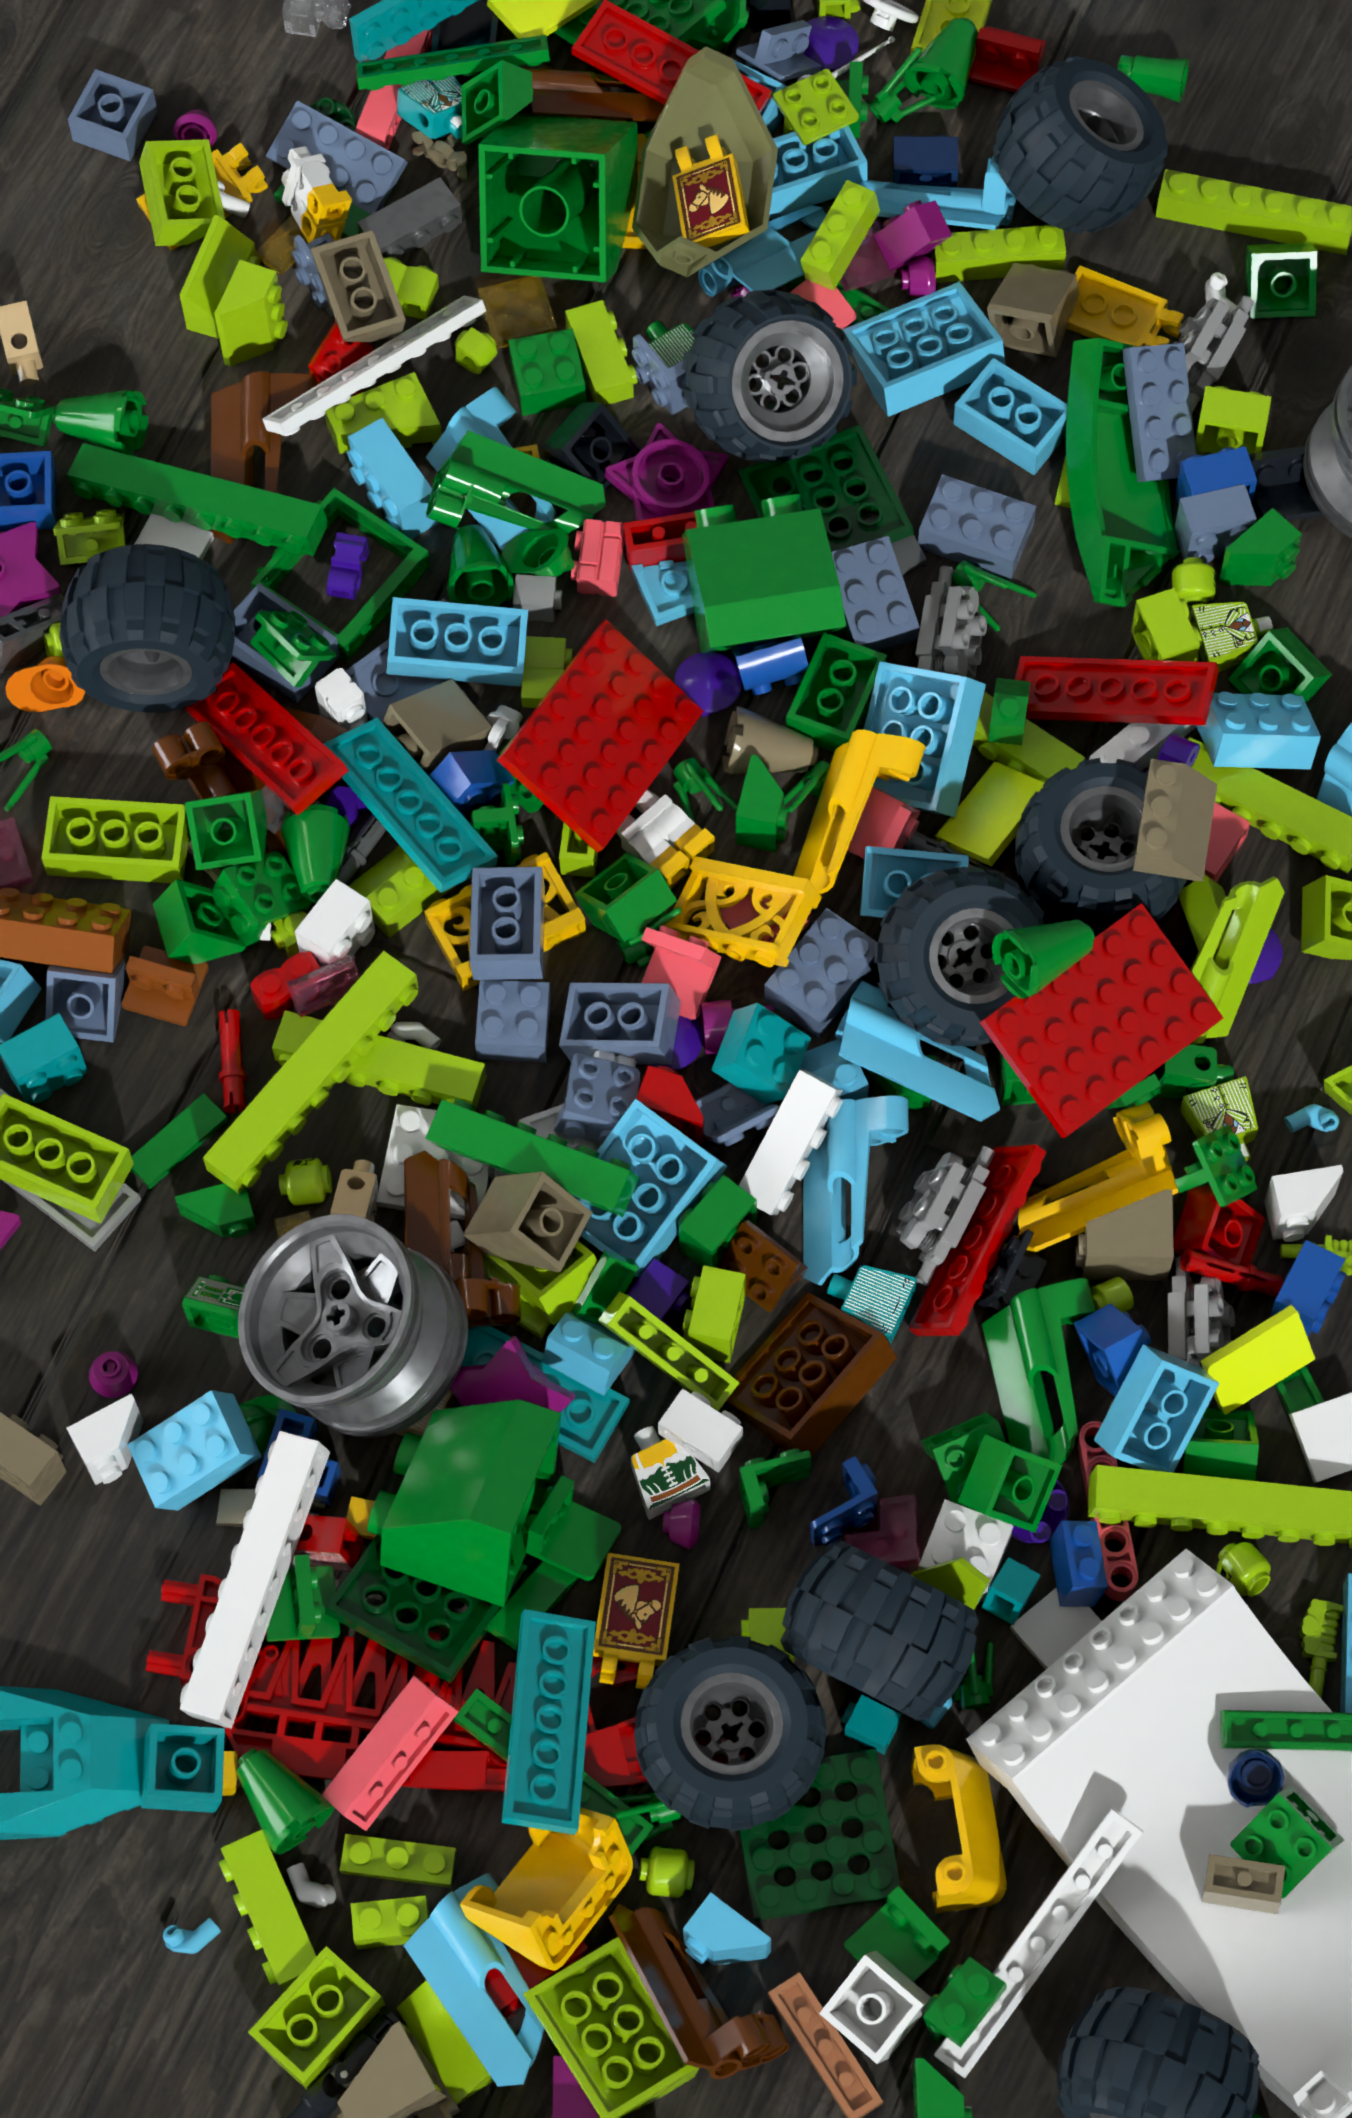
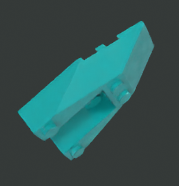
(75, 1761)

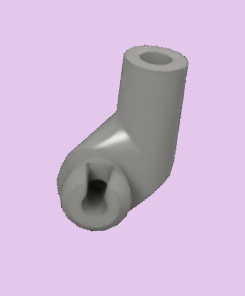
(309, 1891)

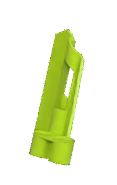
(1230, 973)

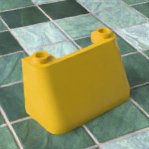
(979, 1873)
(555, 1890)

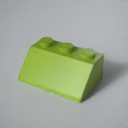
(180, 189)
(211, 274)
(250, 314)
(396, 891)
(317, 2017)
(444, 2044)

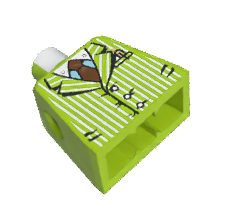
(1227, 632)
(1222, 1106)

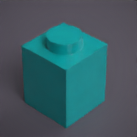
(1011, 1591)
(871, 1723)

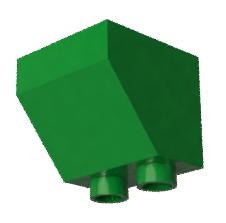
(556, 196)
(761, 575)
(468, 1496)

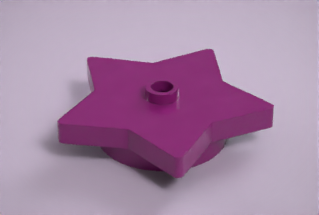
(667, 476)
(21, 574)
(509, 1378)

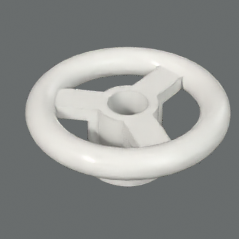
(888, 11)

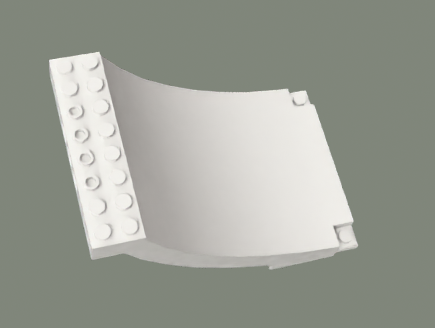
(1138, 1731)

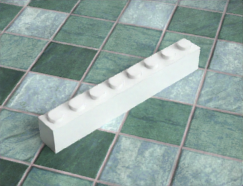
(254, 1579)

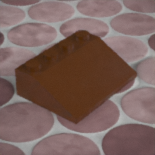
(809, 1375)

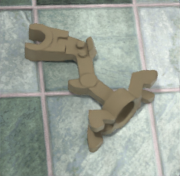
(443, 153)

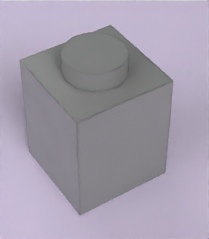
(538, 596)

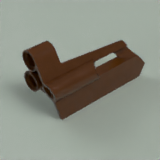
(580, 96)
(239, 426)
(206, 766)
(429, 1233)
(687, 2003)

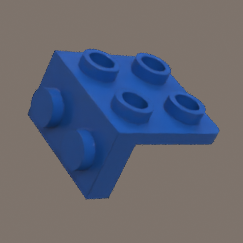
(858, 1511)

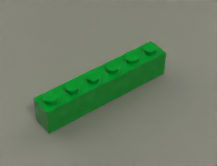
(521, 1151)

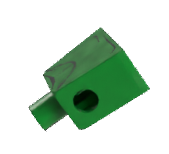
(1190, 1072)

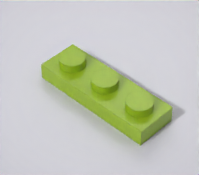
(398, 1860)

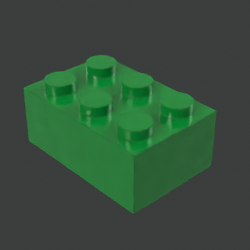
(835, 692)

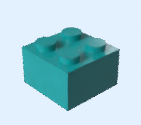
(760, 1053)
(43, 1060)
(183, 1768)

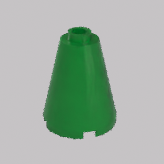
(945, 65)
(105, 419)
(478, 570)
(315, 847)
(1040, 954)
(281, 1800)

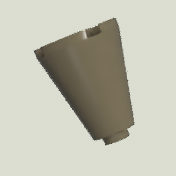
(775, 744)

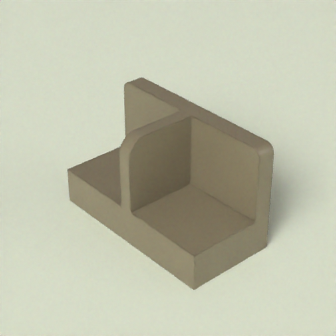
(1243, 1884)

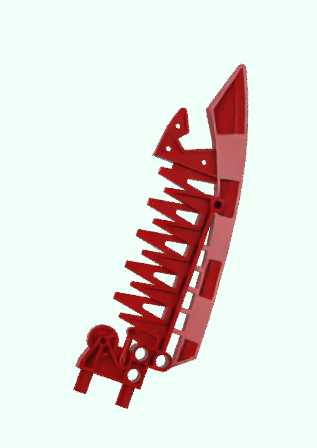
(280, 1683)

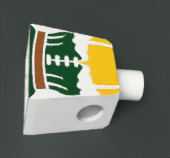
(665, 1473)

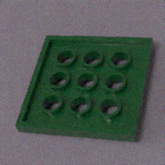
(865, 472)
(432, 1612)
(843, 1886)

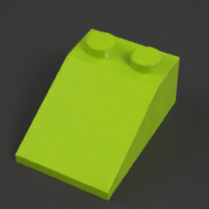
(1327, 918)
(546, 1290)

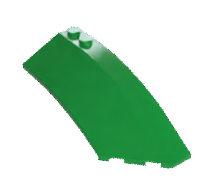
(1117, 522)

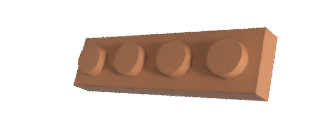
(825, 2048)

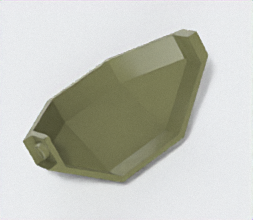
(703, 103)

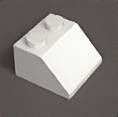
(1299, 1199)
(104, 1439)

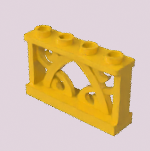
(556, 927)
(744, 941)

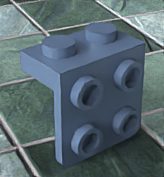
(663, 381)
(596, 1097)
(731, 1112)

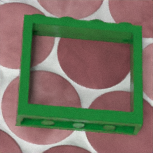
(379, 606)

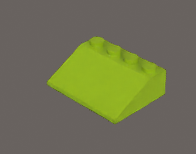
(609, 2032)

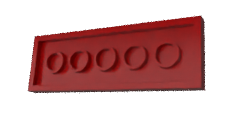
(641, 54)
(1118, 689)
(268, 740)
(962, 1274)

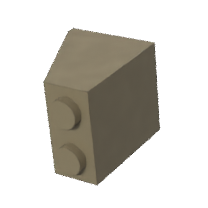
(1033, 308)
(436, 724)
(528, 1221)
(1129, 1242)
(393, 2080)

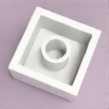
(336, 925)
(970, 1536)
(876, 2006)

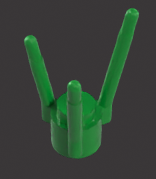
(886, 102)
(971, 575)
(30, 748)
(695, 779)
(810, 783)
(635, 949)
(974, 1692)
(655, 1808)

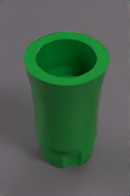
(1157, 75)

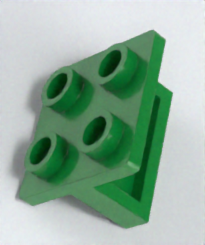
(290, 645)
(499, 826)
(1220, 1165)
(302, 1604)

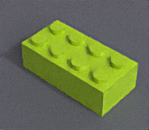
(115, 840)
(60, 1160)

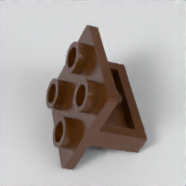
(766, 1264)

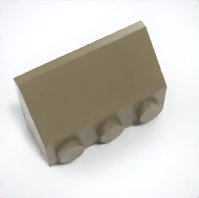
(359, 288)
(1175, 821)

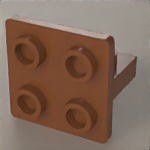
(163, 986)

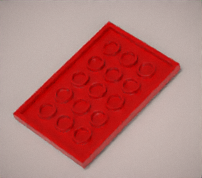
(600, 736)
(1103, 1022)

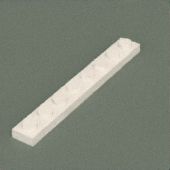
(366, 370)
(1047, 1933)

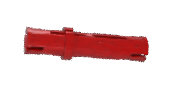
(232, 1071)
(1244, 1276)

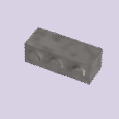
(414, 219)

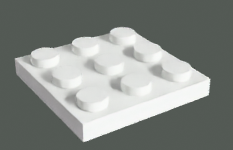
(407, 1139)

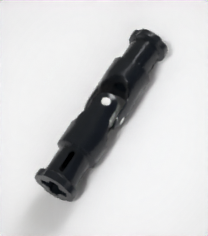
(314, 2100)

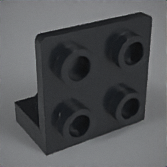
(1283, 484)
(1014, 1273)

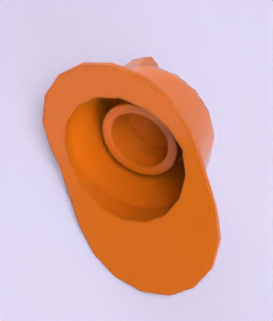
(43, 687)

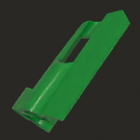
(486, 472)
(1029, 1340)

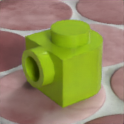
(475, 350)
(284, 932)
(1114, 1292)

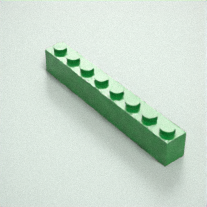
(198, 499)

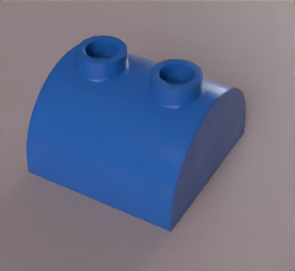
(770, 661)

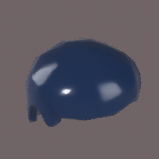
(1255, 1777)

